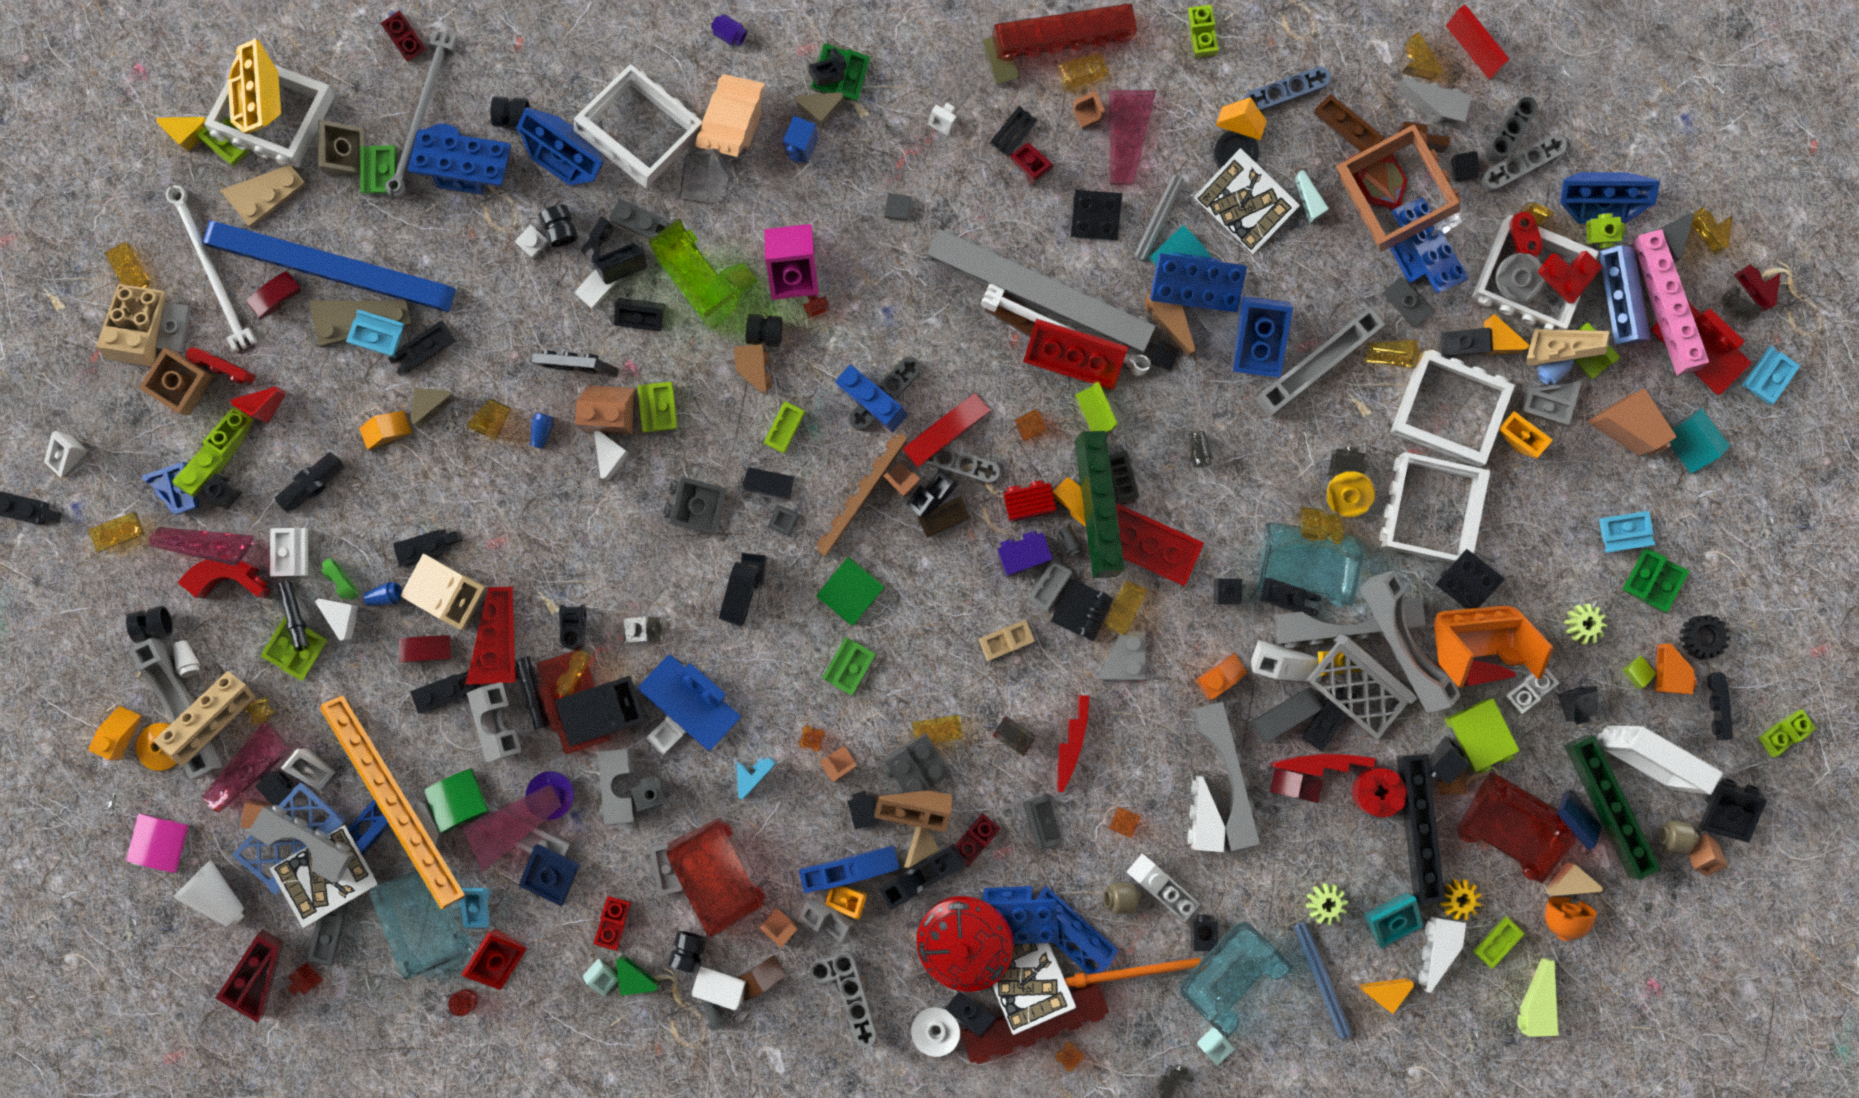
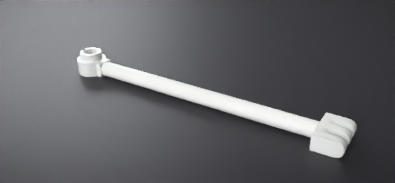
(993, 299)
(239, 333)

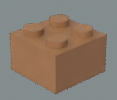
(176, 381)

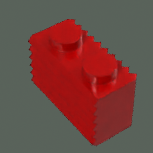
(1029, 501)

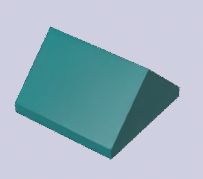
(1698, 441)
(1394, 919)

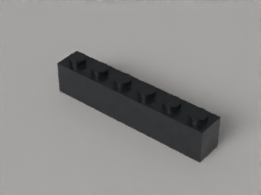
(1421, 829)

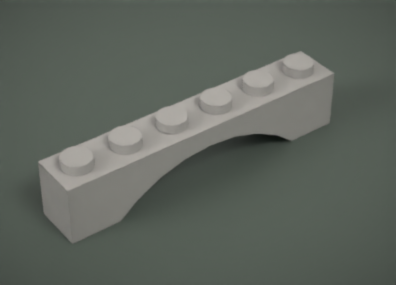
(1319, 361)
(1301, 627)
(160, 672)
(1431, 684)
(1239, 824)

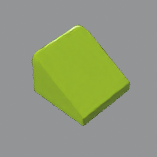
(1639, 672)

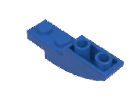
(849, 869)

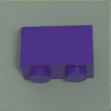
(1024, 553)

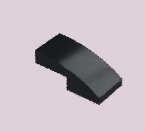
(929, 498)

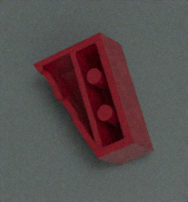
(252, 978)

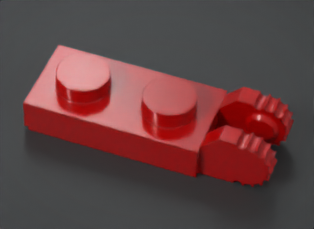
(219, 365)

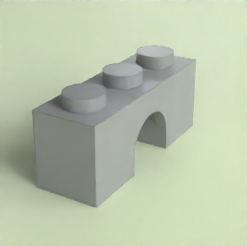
(486, 709)
(614, 806)

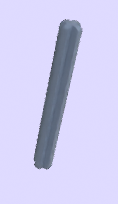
(1323, 980)

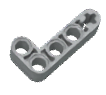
(849, 999)

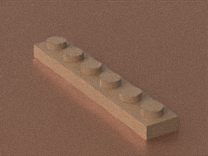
(856, 501)

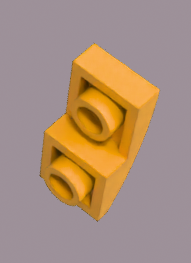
(1070, 496)

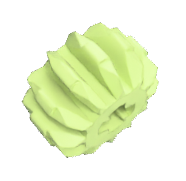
(1588, 615)
(1332, 910)

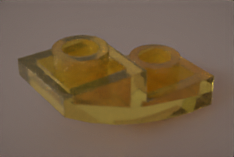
(1125, 607)

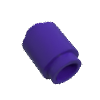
(729, 30)

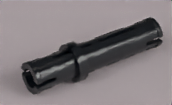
(295, 624)
(532, 694)

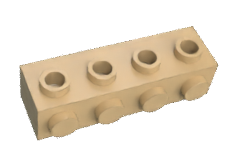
(204, 718)

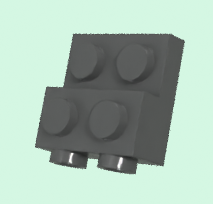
(694, 505)
(916, 765)

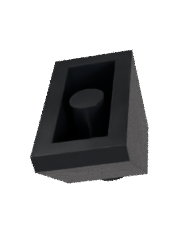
(1579, 703)
(1447, 761)

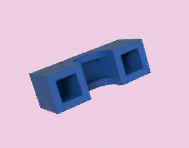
(871, 397)

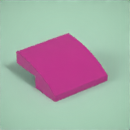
(157, 843)

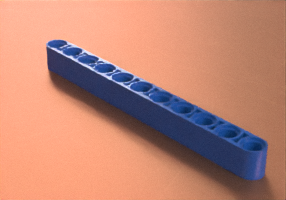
(329, 266)

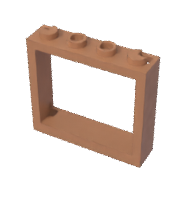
(1381, 150)

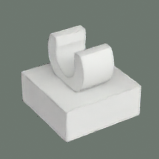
(942, 118)

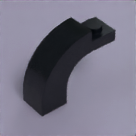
(921, 876)

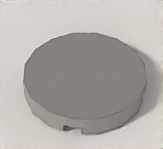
(1518, 277)

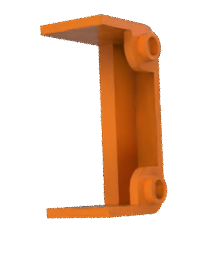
(1485, 632)

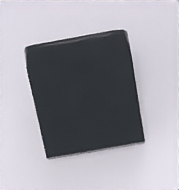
(1465, 166)
(1164, 355)

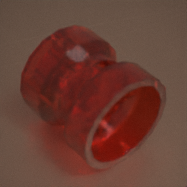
(466, 998)

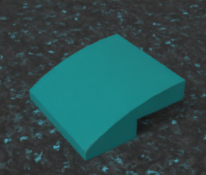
(1181, 242)

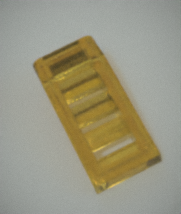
(1068, 83)
(1540, 213)
(1394, 353)

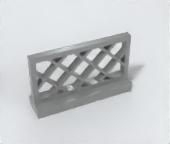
(1373, 670)

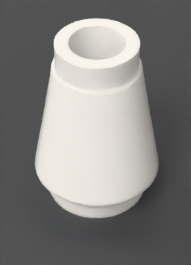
(185, 660)

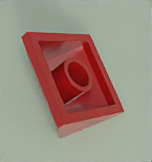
(494, 960)

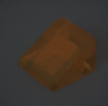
(1030, 425)

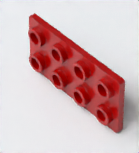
(1721, 347)

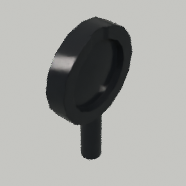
(1230, 143)

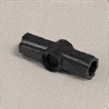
(309, 482)

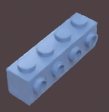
(1624, 295)

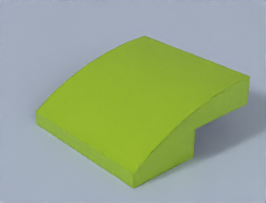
(282, 654)

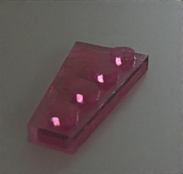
(1127, 130)
(213, 546)
(250, 764)
(504, 828)

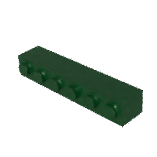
(1099, 504)
(1612, 807)

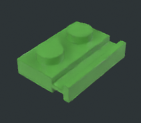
(376, 168)
(849, 666)

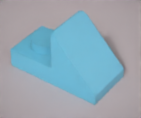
(748, 780)
(475, 907)

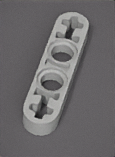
(1523, 162)
(957, 457)

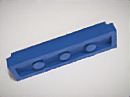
(378, 827)
(1078, 931)

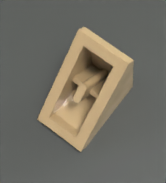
(1572, 881)

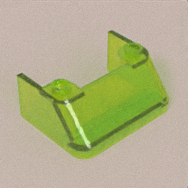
(693, 274)

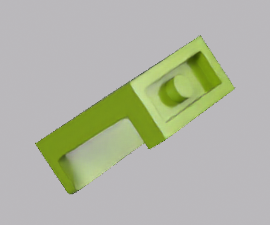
(1483, 735)

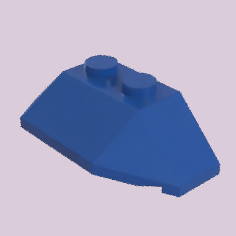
(558, 147)
(1597, 193)

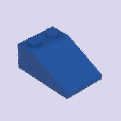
(1262, 336)

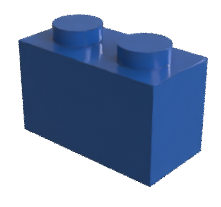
(800, 140)

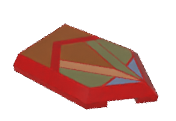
(1382, 182)

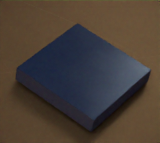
(1579, 820)
(549, 875)

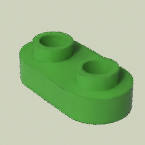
(345, 586)

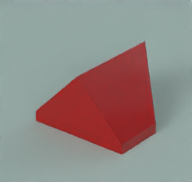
(260, 404)

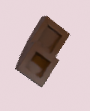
(1435, 142)

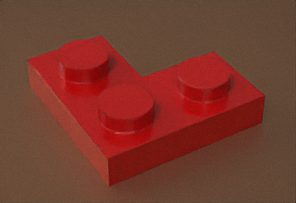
(1572, 279)

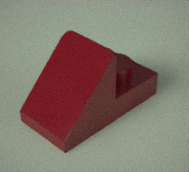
(1031, 163)
(1762, 292)
(1296, 785)

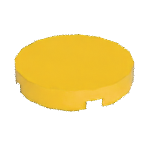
(1350, 494)

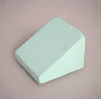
(600, 977)
(1215, 1046)

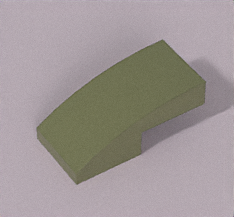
(1002, 70)

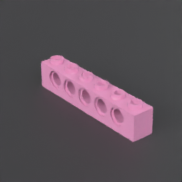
(1669, 303)

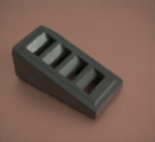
(1129, 475)

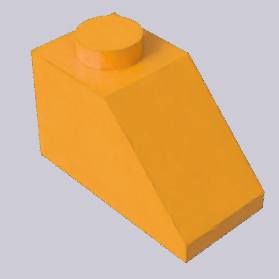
(115, 734)

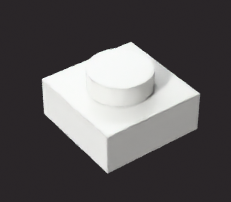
(531, 241)

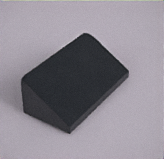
(620, 263)
(639, 314)
(768, 483)

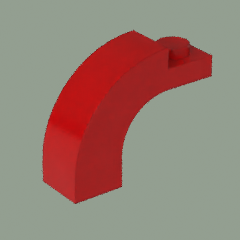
(207, 574)

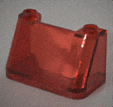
(1517, 826)
(714, 877)

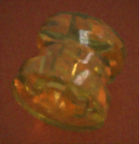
(260, 710)

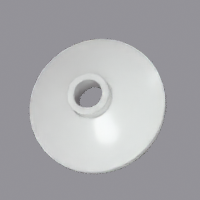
(935, 1043)

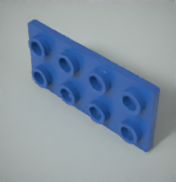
(459, 161)
(1425, 252)
(1198, 282)
(690, 701)
(1028, 919)

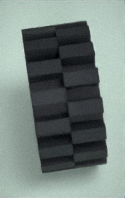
(1719, 636)

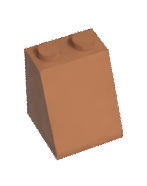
(606, 410)
(1635, 424)

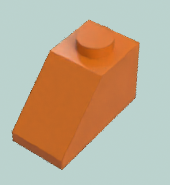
(1673, 672)
(1221, 677)

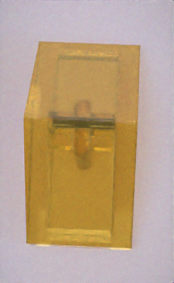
(489, 419)

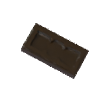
(944, 517)

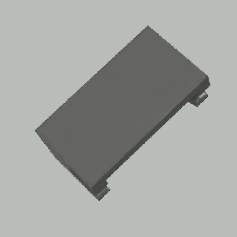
(1042, 822)

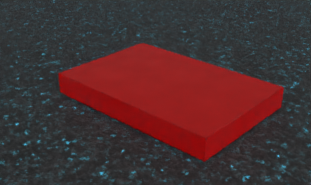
(1477, 42)

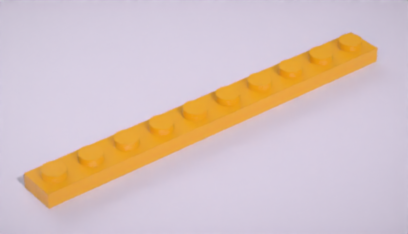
(392, 802)

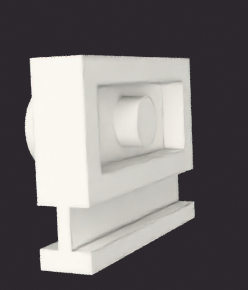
(288, 552)

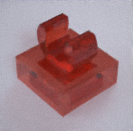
(816, 306)
(304, 979)

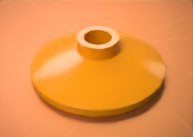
(145, 749)

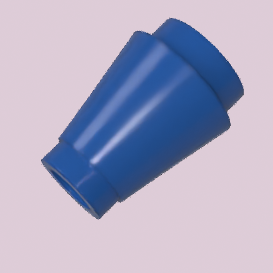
(540, 429)
(383, 595)

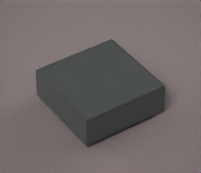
(898, 207)
(783, 520)

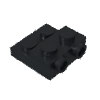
(1733, 810)

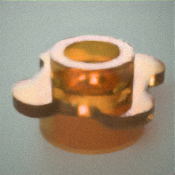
(805, 742)
(1073, 1061)

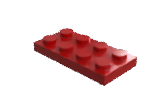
(1075, 354)
(1157, 546)

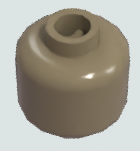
(1678, 837)
(1122, 897)

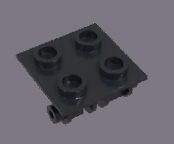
(1096, 214)
(1469, 580)
(1082, 609)

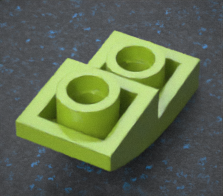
(1203, 31)
(1787, 732)

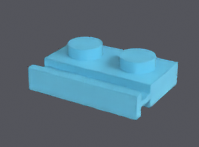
(375, 333)
(1770, 375)
(1627, 531)

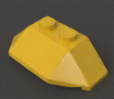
(253, 88)

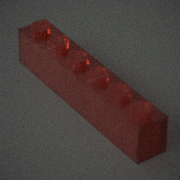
(1064, 32)
(999, 1039)

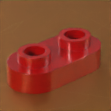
(1524, 235)

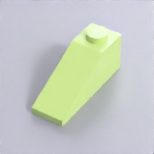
(1539, 1005)

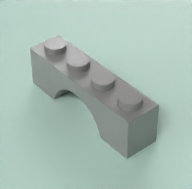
(328, 858)

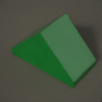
(633, 978)

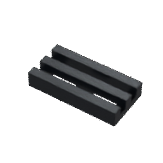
(1025, 116)

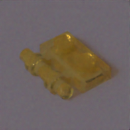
(1317, 525)

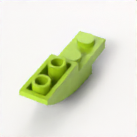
(216, 452)

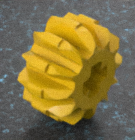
(1460, 909)

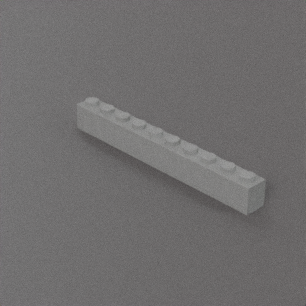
(1040, 291)

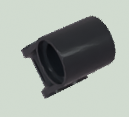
(572, 624)

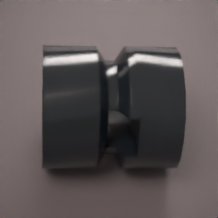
(507, 112)
(559, 230)
(764, 330)
(144, 625)
(687, 951)

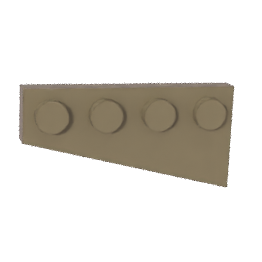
(335, 317)

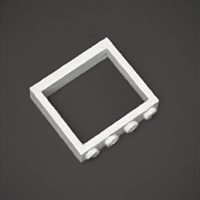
(612, 149)
(294, 155)
(1550, 241)
(1438, 443)
(1473, 511)
(1659, 759)

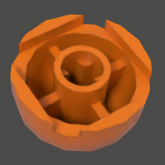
(1569, 919)

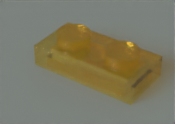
(127, 266)
(116, 532)
(578, 664)
(939, 729)

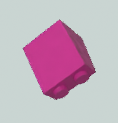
(791, 261)

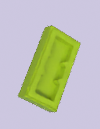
(784, 427)
(1498, 942)

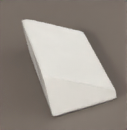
(719, 988)

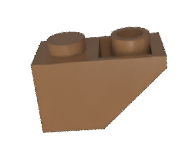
(751, 366)

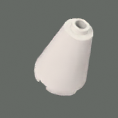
(211, 896)

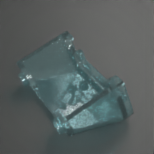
(1311, 565)
(416, 926)
(1229, 973)

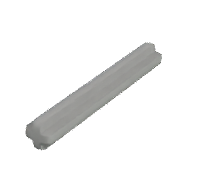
(1159, 217)

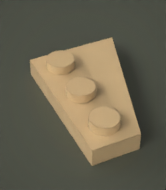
(264, 194)
(1563, 345)

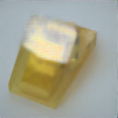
(1425, 63)
(1713, 234)

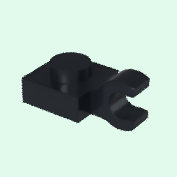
(599, 234)

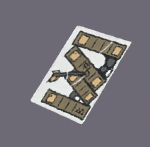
(1246, 201)
(312, 894)
(1032, 987)

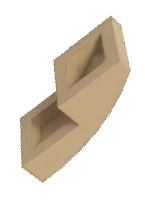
(1006, 640)

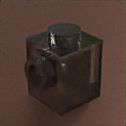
(1347, 461)
(1010, 732)

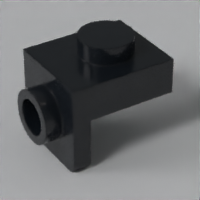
(830, 70)

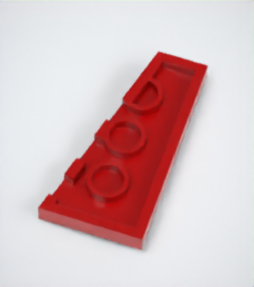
(494, 645)

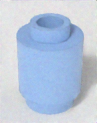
(1552, 372)

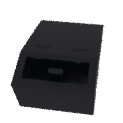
(599, 710)

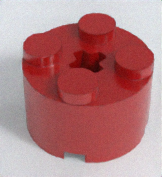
(1392, 796)

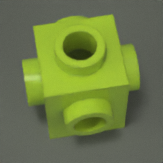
(1596, 230)

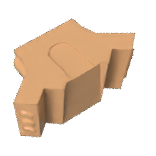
(731, 115)

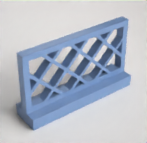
(331, 824)

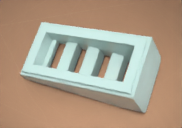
(1311, 199)

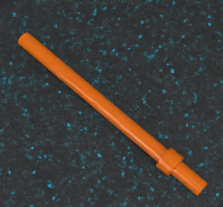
(1080, 980)

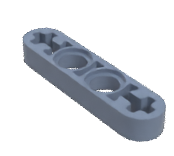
(1287, 93)

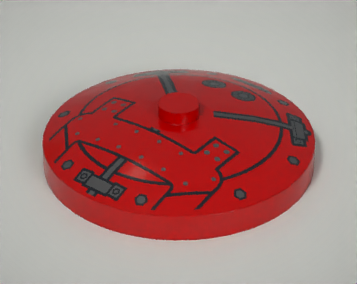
(965, 943)

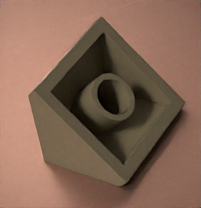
(339, 148)

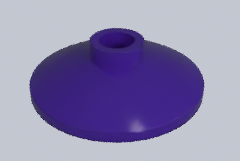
(561, 786)

